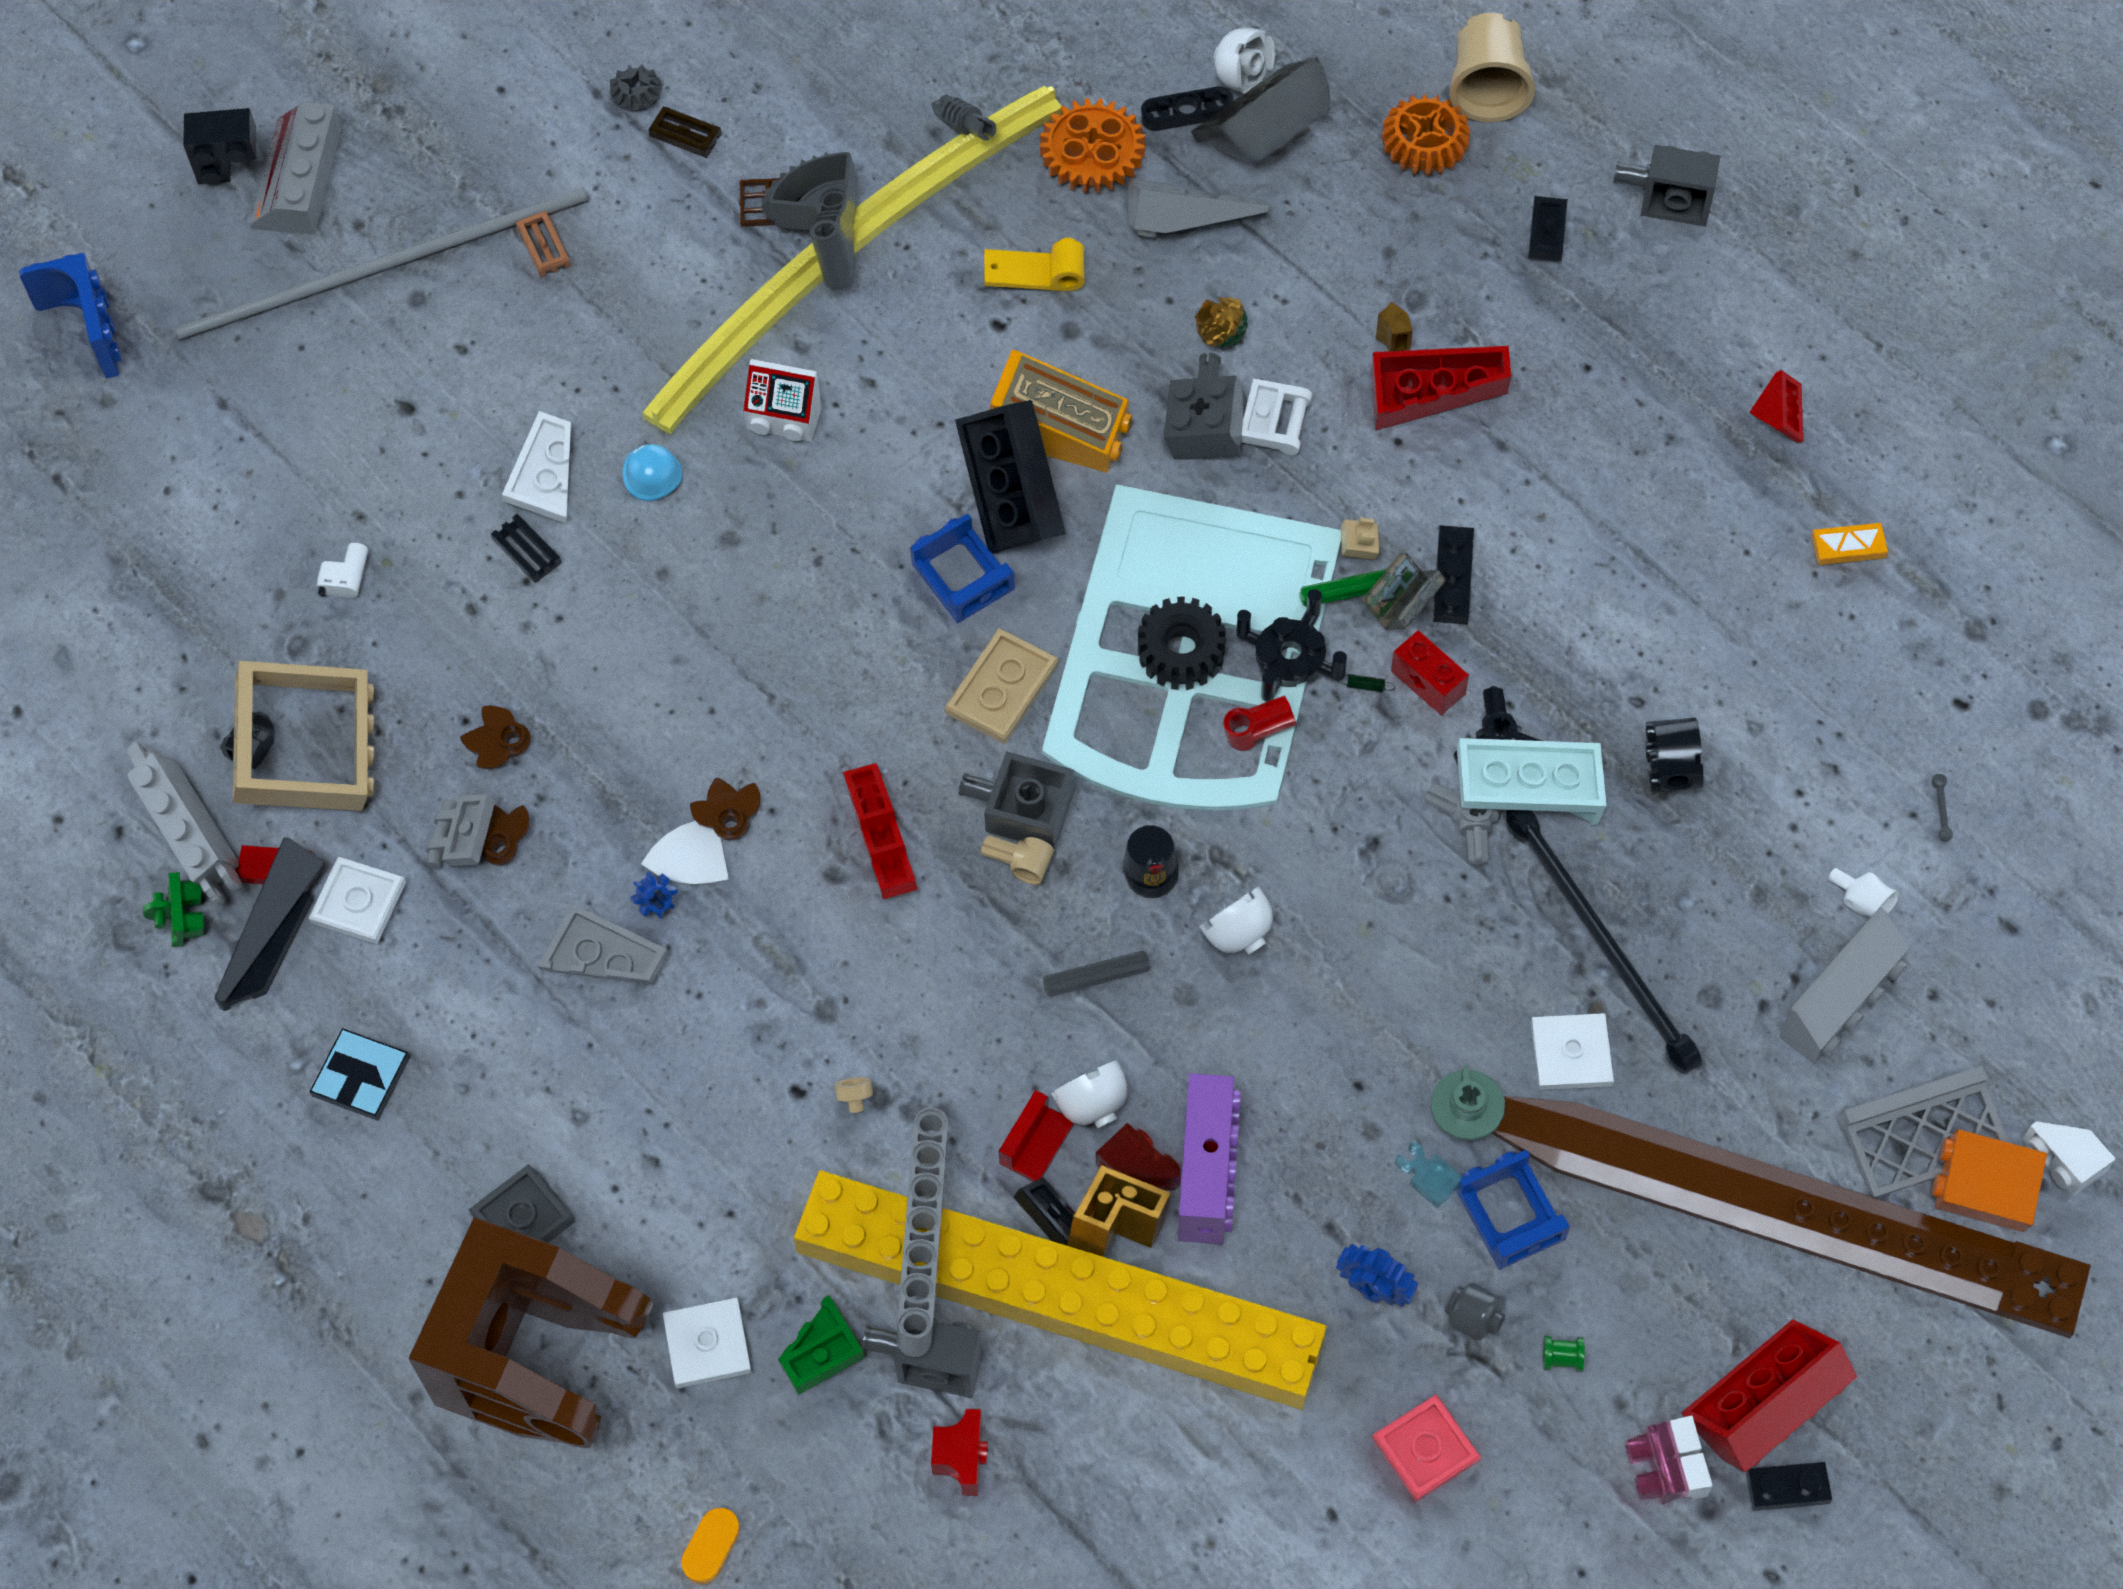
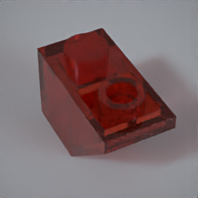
(1134, 1155)

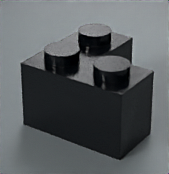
(216, 140)

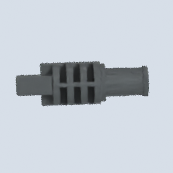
(963, 117)

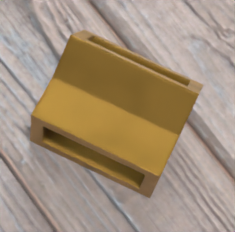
(1394, 328)

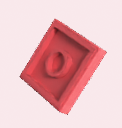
(1426, 1448)

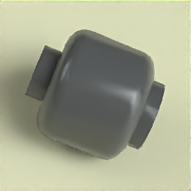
(1475, 1311)

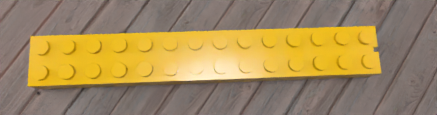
(1070, 1292)

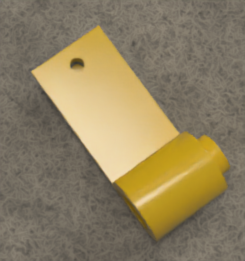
(1056, 270)

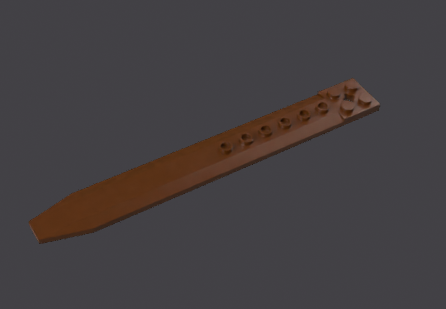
(1799, 1212)

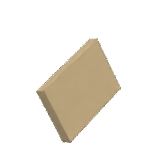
(1001, 686)

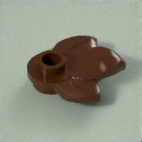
(492, 739)
(727, 805)
(505, 831)

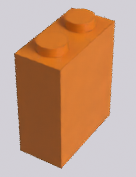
(1989, 1180)

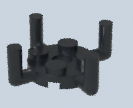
(1296, 634)

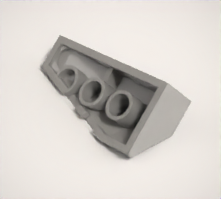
(1163, 209)

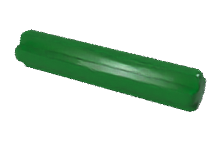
(1342, 587)

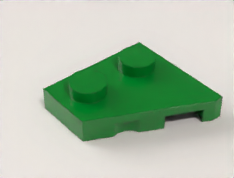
(820, 1349)

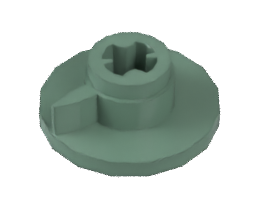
(1467, 1105)

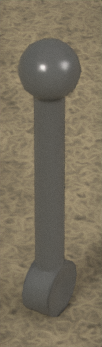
(1939, 782)

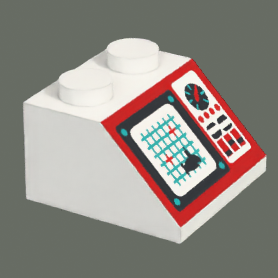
(782, 400)

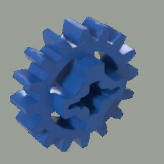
(1377, 1275)

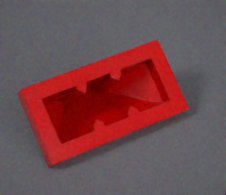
(1782, 406)

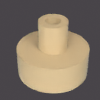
(854, 1091)

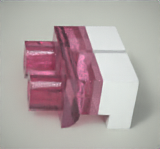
(1674, 1460)

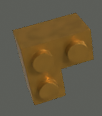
(1118, 1207)

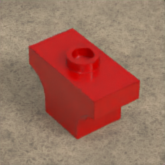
(959, 1451)

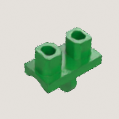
(181, 924)

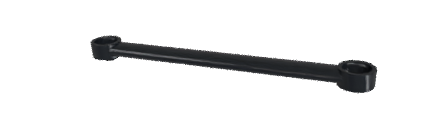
(1679, 1047)

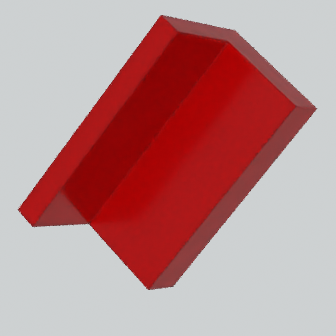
(1034, 1138)

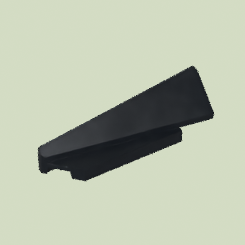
(271, 925)

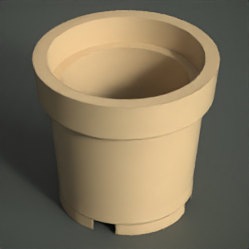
(1491, 70)

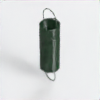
(1366, 683)

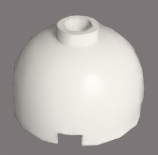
(1244, 58)
(1240, 924)
(1093, 1096)

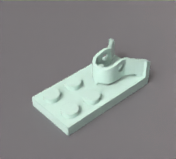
(1532, 776)

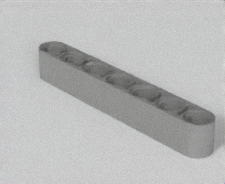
(922, 1245)

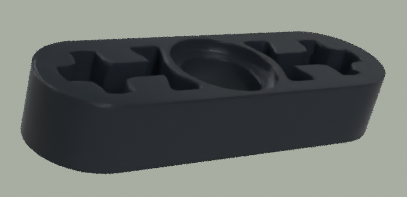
(1174, 101)

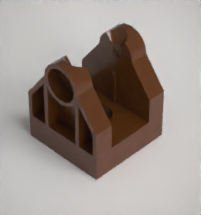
(478, 1313)

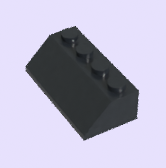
(1010, 476)

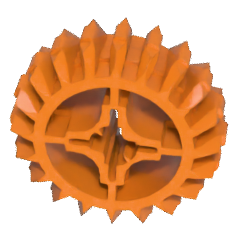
(1422, 125)

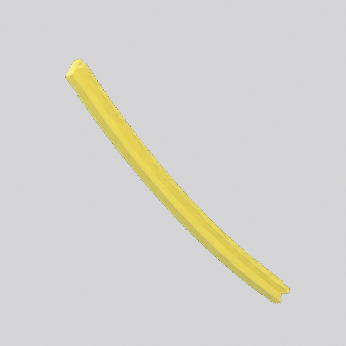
(803, 271)

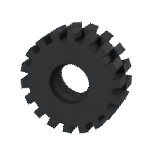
(1186, 621)

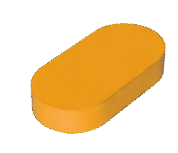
(710, 1546)

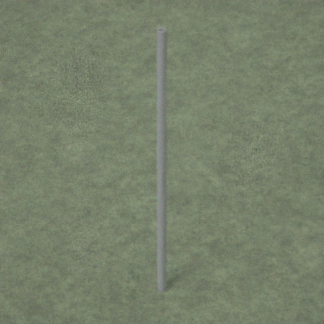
(377, 265)

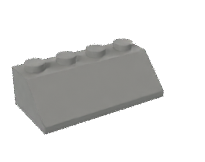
(1846, 988)

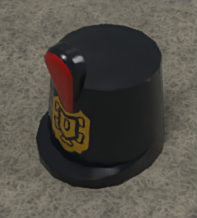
(1150, 862)

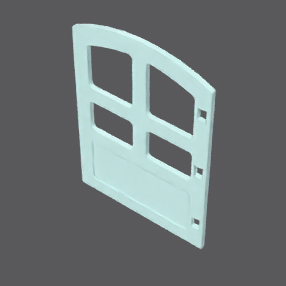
(1204, 551)

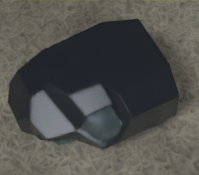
(262, 739)

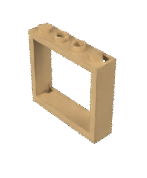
(298, 793)

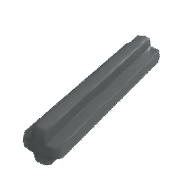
(1096, 973)

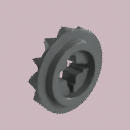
(642, 96)

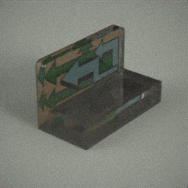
(1402, 592)

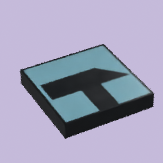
(359, 1074)

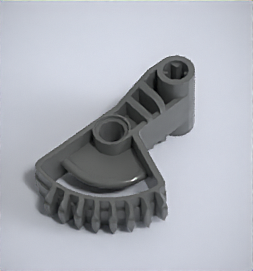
(824, 211)

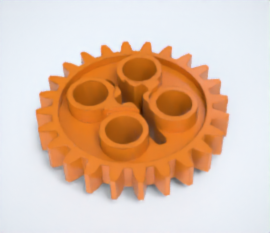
(1092, 136)

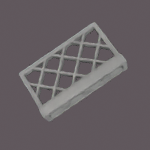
(1906, 1104)

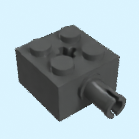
(1675, 184)
(1205, 413)
(1024, 799)
(948, 1365)

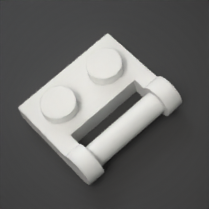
(1264, 411)

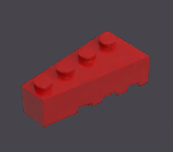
(1435, 380)

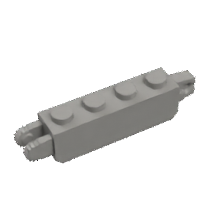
(183, 821)

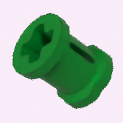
(1563, 1353)

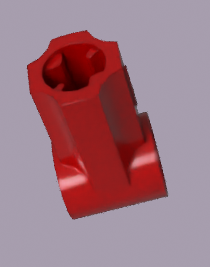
(1262, 722)

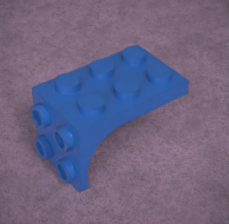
(74, 284)

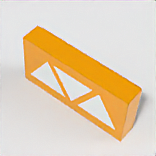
(1849, 543)

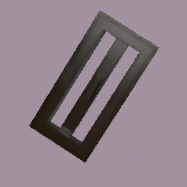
(682, 136)

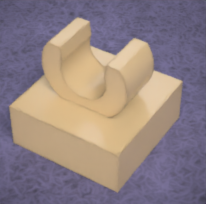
(1360, 538)

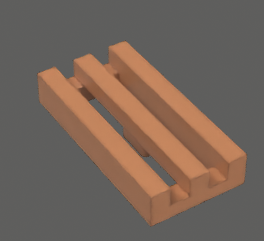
(551, 264)

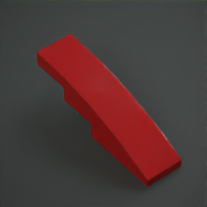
(880, 831)

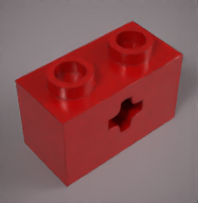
(1429, 672)

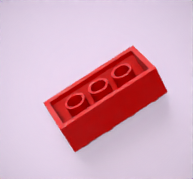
(1771, 1394)

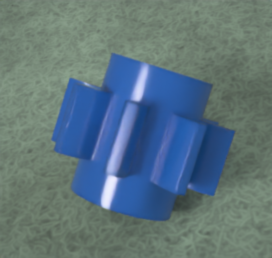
(645, 891)

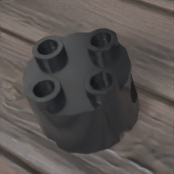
(1674, 754)

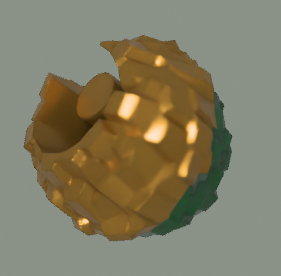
(1221, 322)

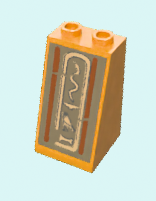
(1073, 415)

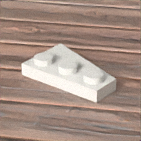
(542, 469)

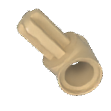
(1026, 859)

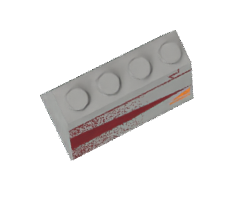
(297, 169)

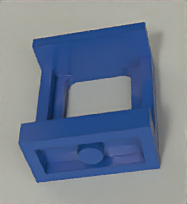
(977, 595)
(1526, 1239)

